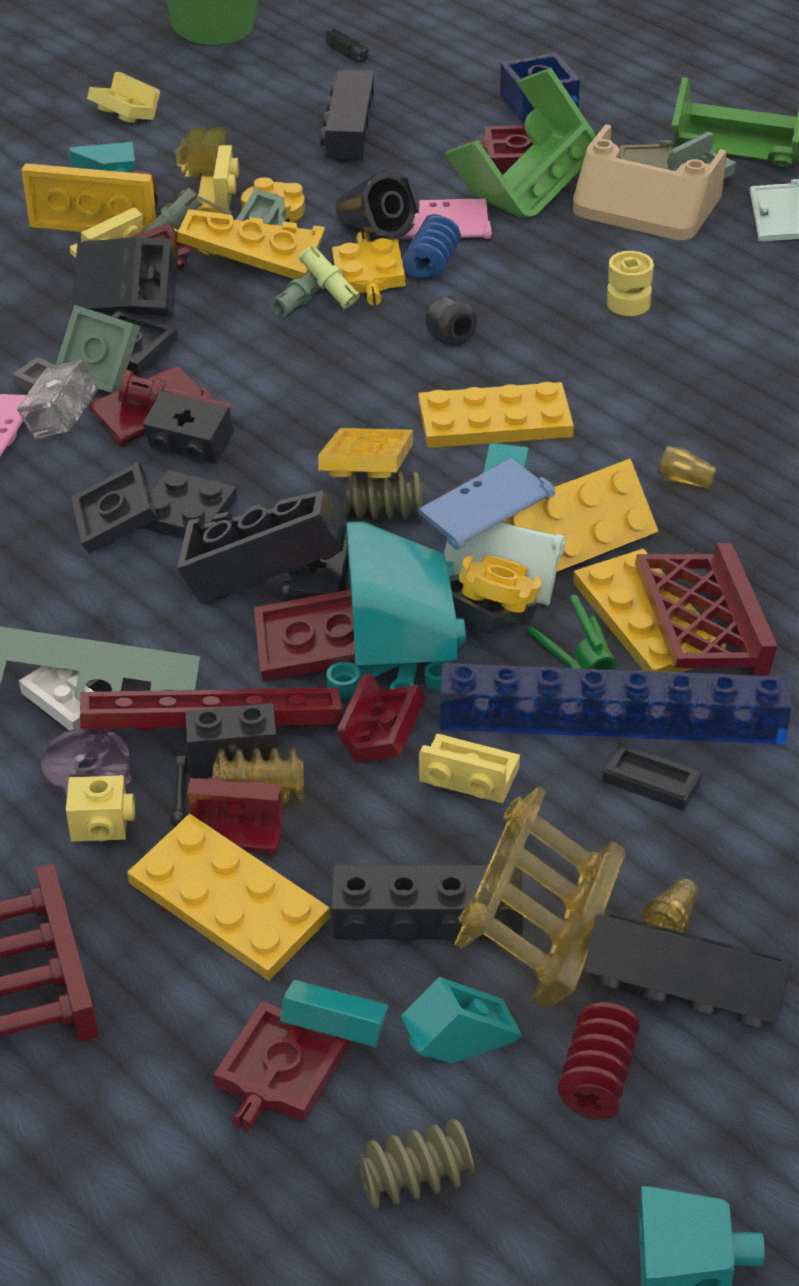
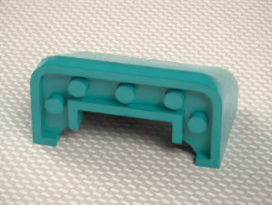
(400, 599)

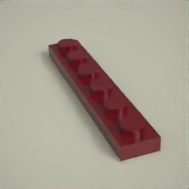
(168, 708)

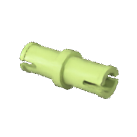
(329, 277)

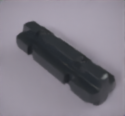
(347, 45)

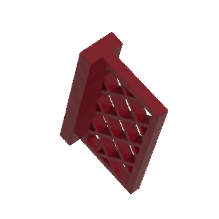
(735, 605)

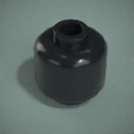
(451, 320)

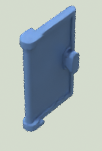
(485, 502)

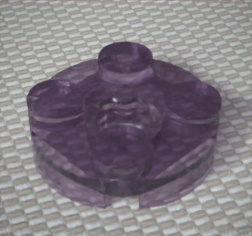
(78, 745)

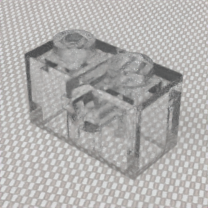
(57, 399)

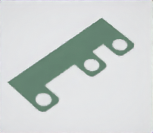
(99, 660)

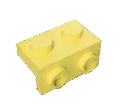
(127, 98)
(223, 184)
(121, 226)
(468, 767)

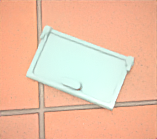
(776, 211)
(525, 546)

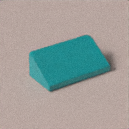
(333, 1013)

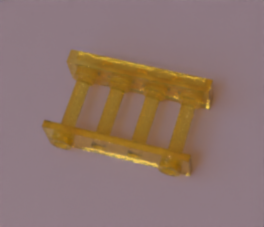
(570, 936)

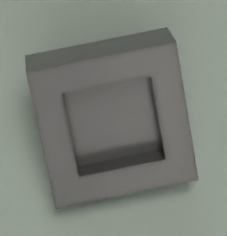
(30, 373)

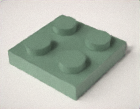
(101, 344)

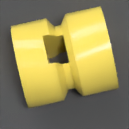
(629, 283)

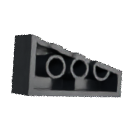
(259, 544)

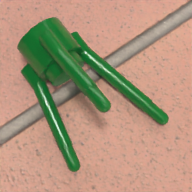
(590, 652)

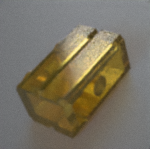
(200, 150)

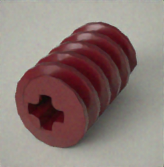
(598, 1060)

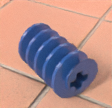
(431, 247)

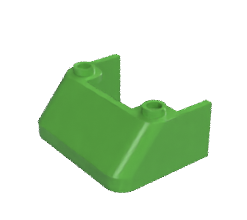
(737, 130)
(557, 152)

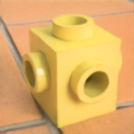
(98, 808)

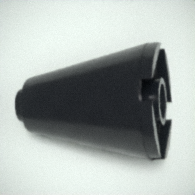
(380, 205)

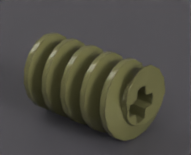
(383, 495)
(415, 1162)

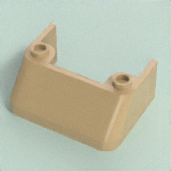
(645, 195)

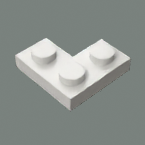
(54, 693)

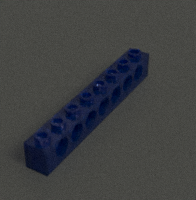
(615, 703)

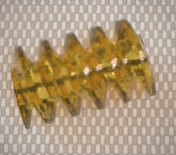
(286, 773)

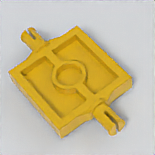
(370, 265)

